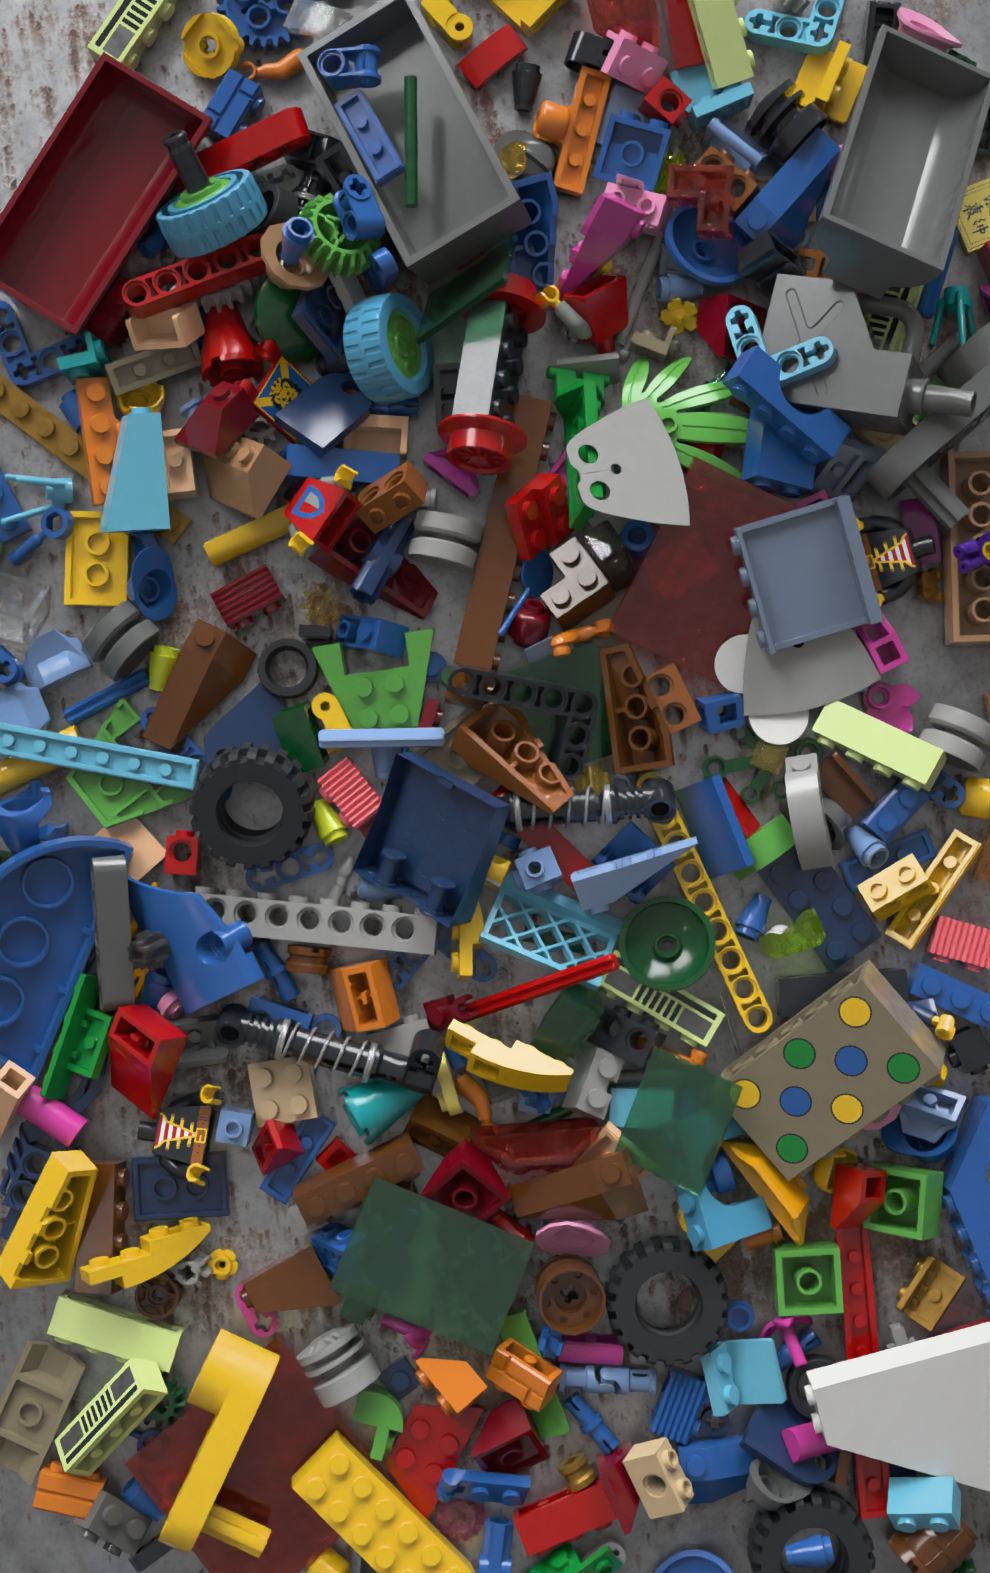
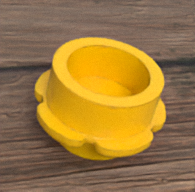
(230, 1260)

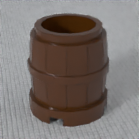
(934, 1551)

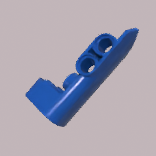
(205, 952)

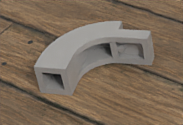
(807, 812)

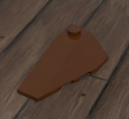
(202, 677)
(636, 724)
(584, 1191)

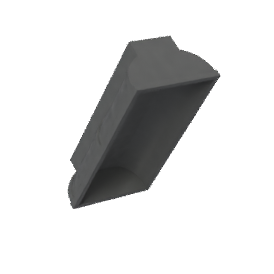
(902, 166)

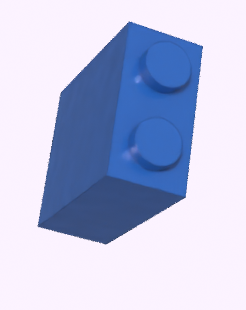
(775, 462)

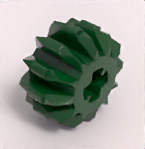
(174, 1406)

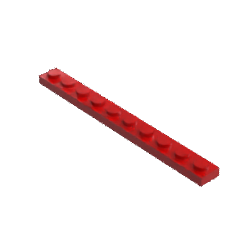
(860, 1340)

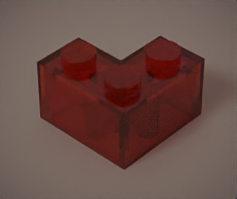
(710, 190)

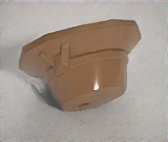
(286, 276)

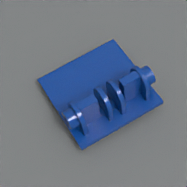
(629, 842)

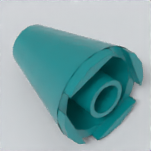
(375, 1106)

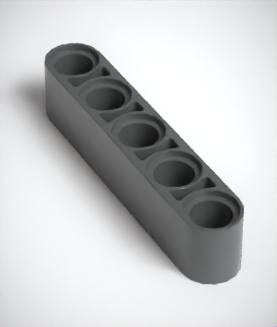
(112, 932)

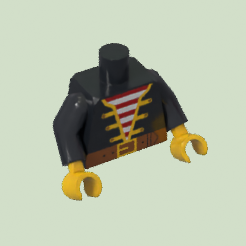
(893, 555)
(184, 1134)

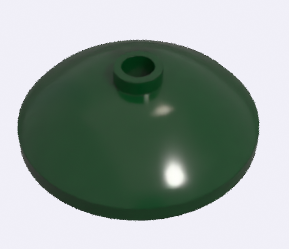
(274, 322)
(670, 921)

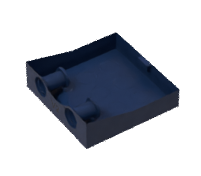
(432, 839)

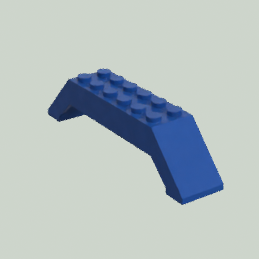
(968, 1191)

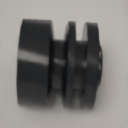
(782, 119)

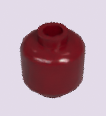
(530, 624)

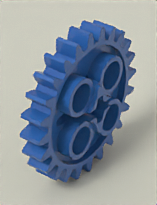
(270, 32)

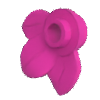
(895, 704)

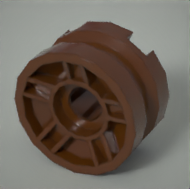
(308, 959)
(158, 1307)

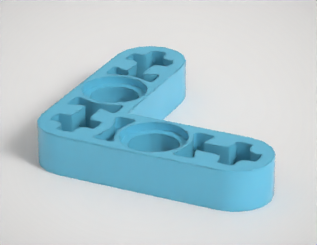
(806, 29)
(808, 347)

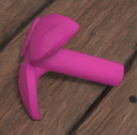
(785, 1325)
(415, 1336)

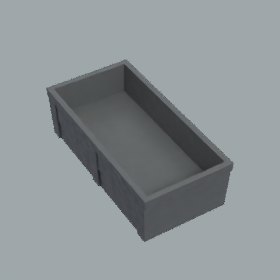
(462, 185)

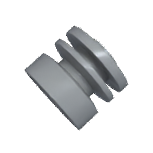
(341, 1369)

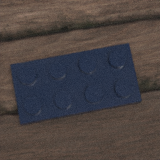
(841, 915)

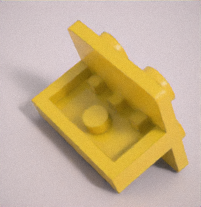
(831, 82)

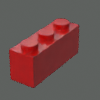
(563, 1517)

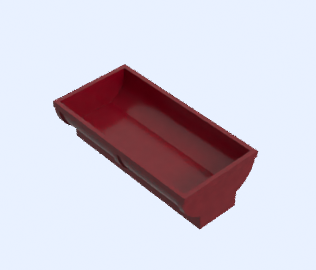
(91, 194)

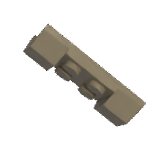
(36, 1405)

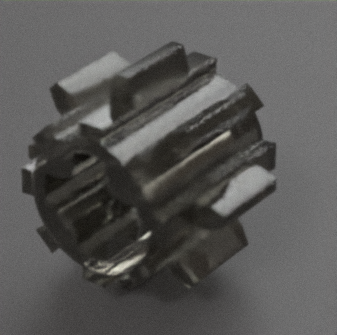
(149, 950)

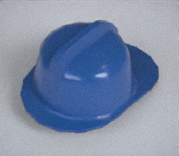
(152, 584)
(922, 1150)

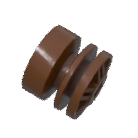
(580, 1308)

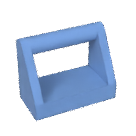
(747, 153)

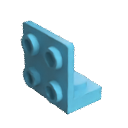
(707, 102)
(742, 1374)

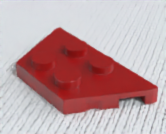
(427, 1448)

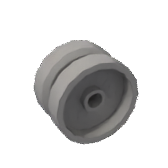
(446, 541)
(959, 736)

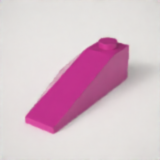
(606, 233)

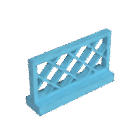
(558, 912)

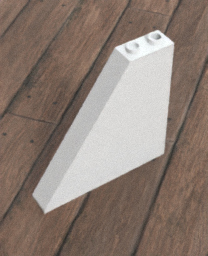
(912, 1405)

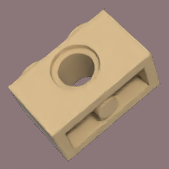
(658, 1478)

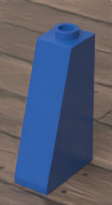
(308, 464)

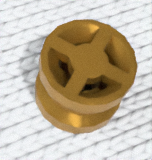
(576, 1472)

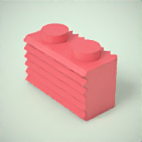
(351, 793)
(961, 942)

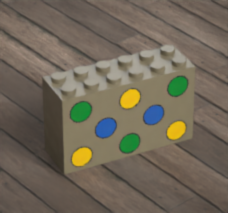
(833, 1071)

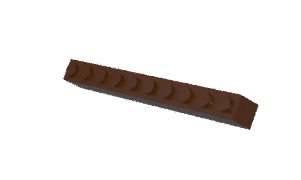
(498, 552)

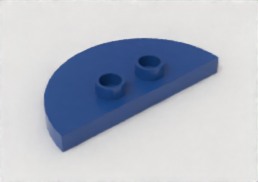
(45, 940)

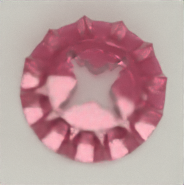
(459, 1531)

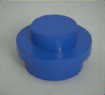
(436, 667)
(740, 1316)

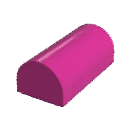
(52, 1116)
(592, 1349)
(804, 1442)

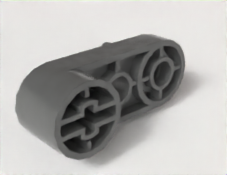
(911, 457)

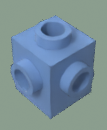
(537, 859)

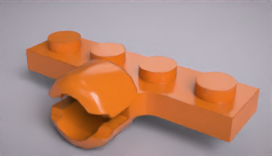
(574, 129)
(99, 433)

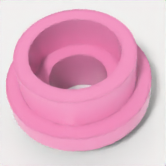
(170, 1006)

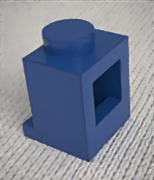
(729, 718)

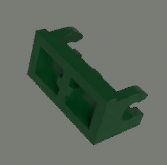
(299, 736)

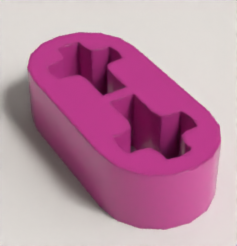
(253, 1317)

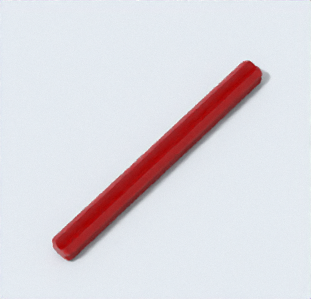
(544, 986)

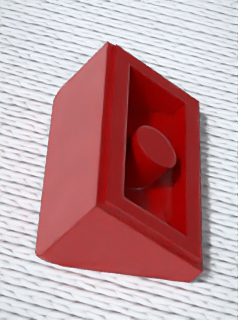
(745, 817)

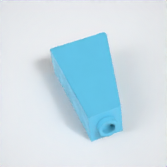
(137, 480)

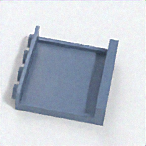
(806, 574)

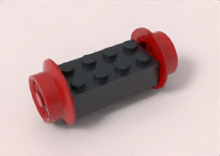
(482, 422)

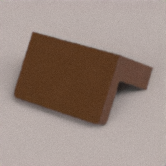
(844, 785)
(438, 1129)

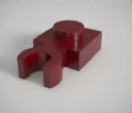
(445, 1009)

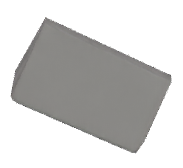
(599, 363)

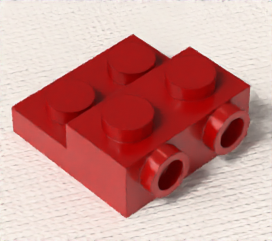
(539, 515)

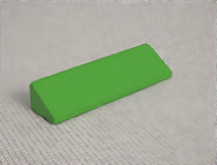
(552, 1418)

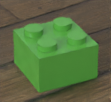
(910, 1202)
(806, 1278)

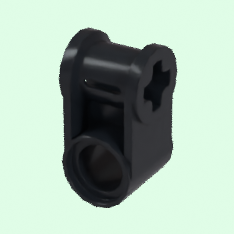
(587, 51)

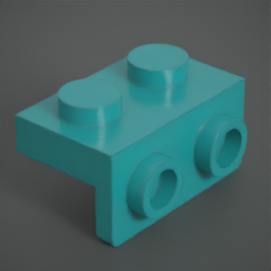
(87, 363)

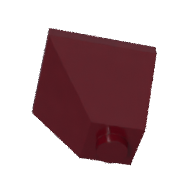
(712, 323)
(218, 421)
(467, 1183)
(509, 1440)
(619, 1485)

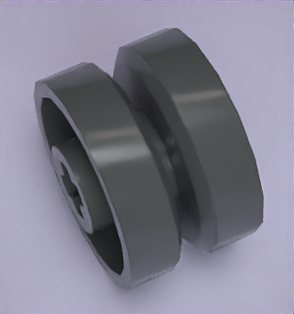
(121, 641)

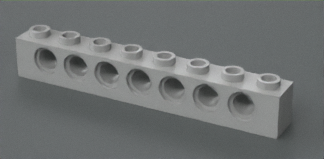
(263, 926)

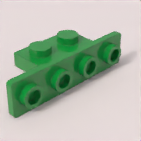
(81, 1041)
(567, 1560)

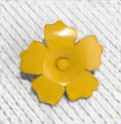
(680, 315)

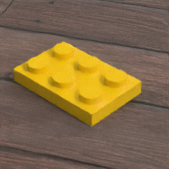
(95, 563)

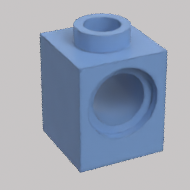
(235, 1125)

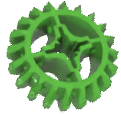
(335, 252)

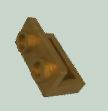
(930, 1292)

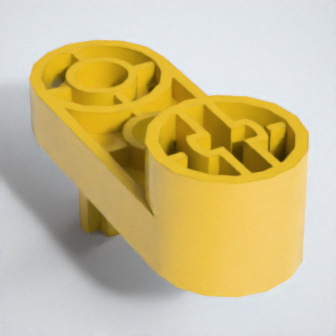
(232, 1390)

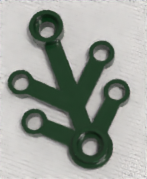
(762, 776)

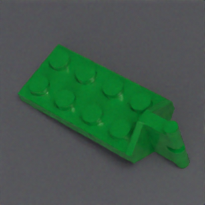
(580, 406)

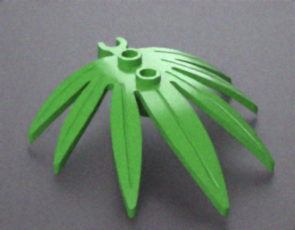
(692, 426)

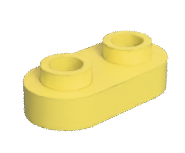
(449, 1096)

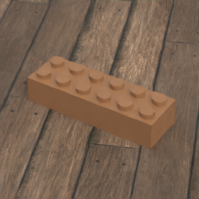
(968, 593)

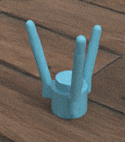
(56, 489)

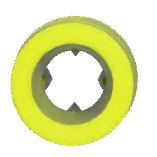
(160, 665)
(328, 824)

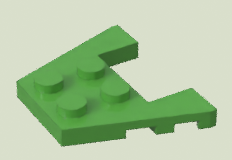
(380, 696)
(117, 798)

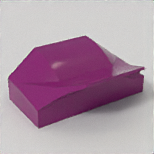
(462, 481)

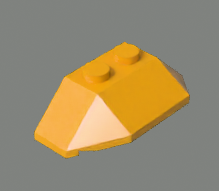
(781, 1196)

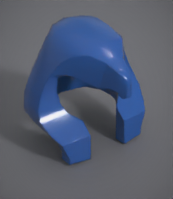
(22, 816)

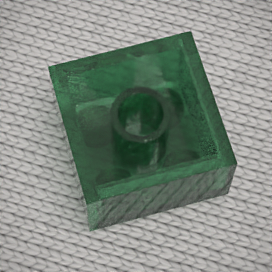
(569, 1021)

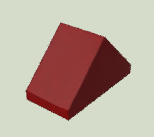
(276, 1145)

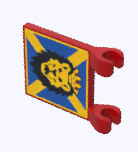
(277, 388)

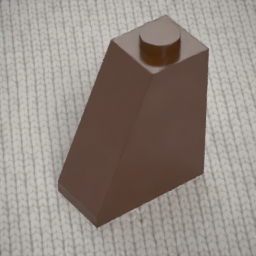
(290, 1284)

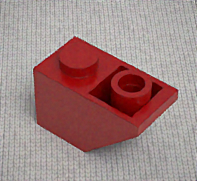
(856, 1194)

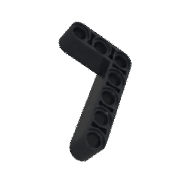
(534, 700)

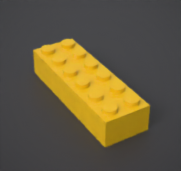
(373, 1513)

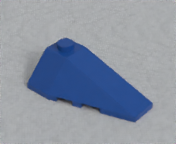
(791, 193)
(537, 241)
(714, 1466)

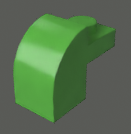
(768, 844)
(380, 1409)

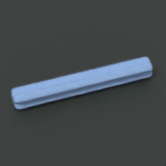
(381, 737)

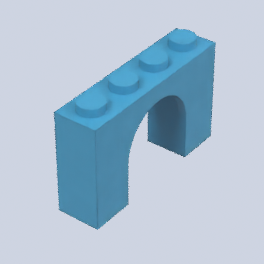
(716, 1224)

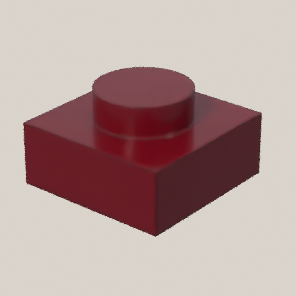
(431, 715)

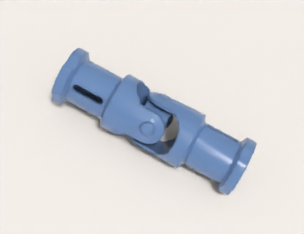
(612, 1379)

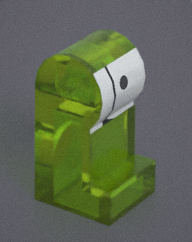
(797, 937)

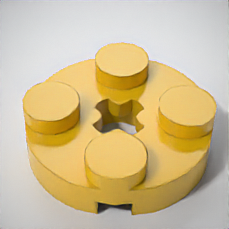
(228, 45)

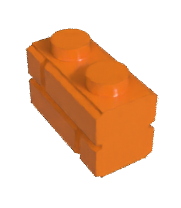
(523, 1374)
(67, 1492)

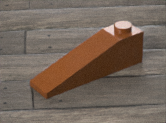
(506, 751)

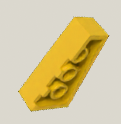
(51, 1223)

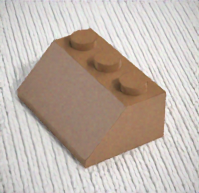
(245, 476)

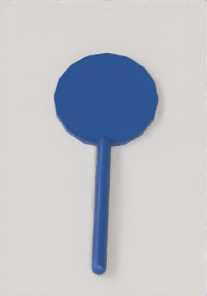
(536, 579)

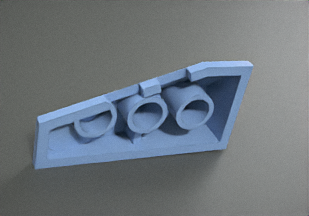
(611, 880)

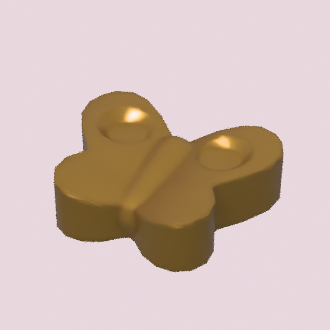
(928, 585)

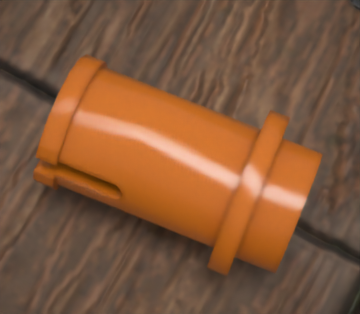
(765, 1237)

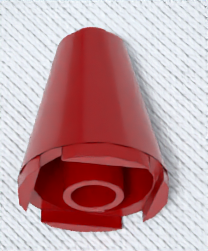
(228, 348)

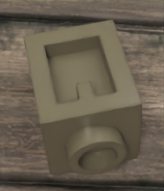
(648, 344)

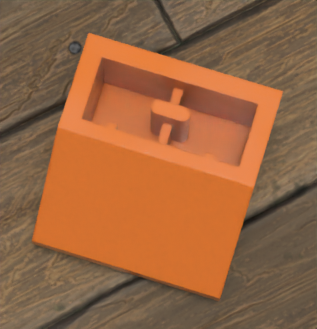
(364, 995)
(452, 1381)

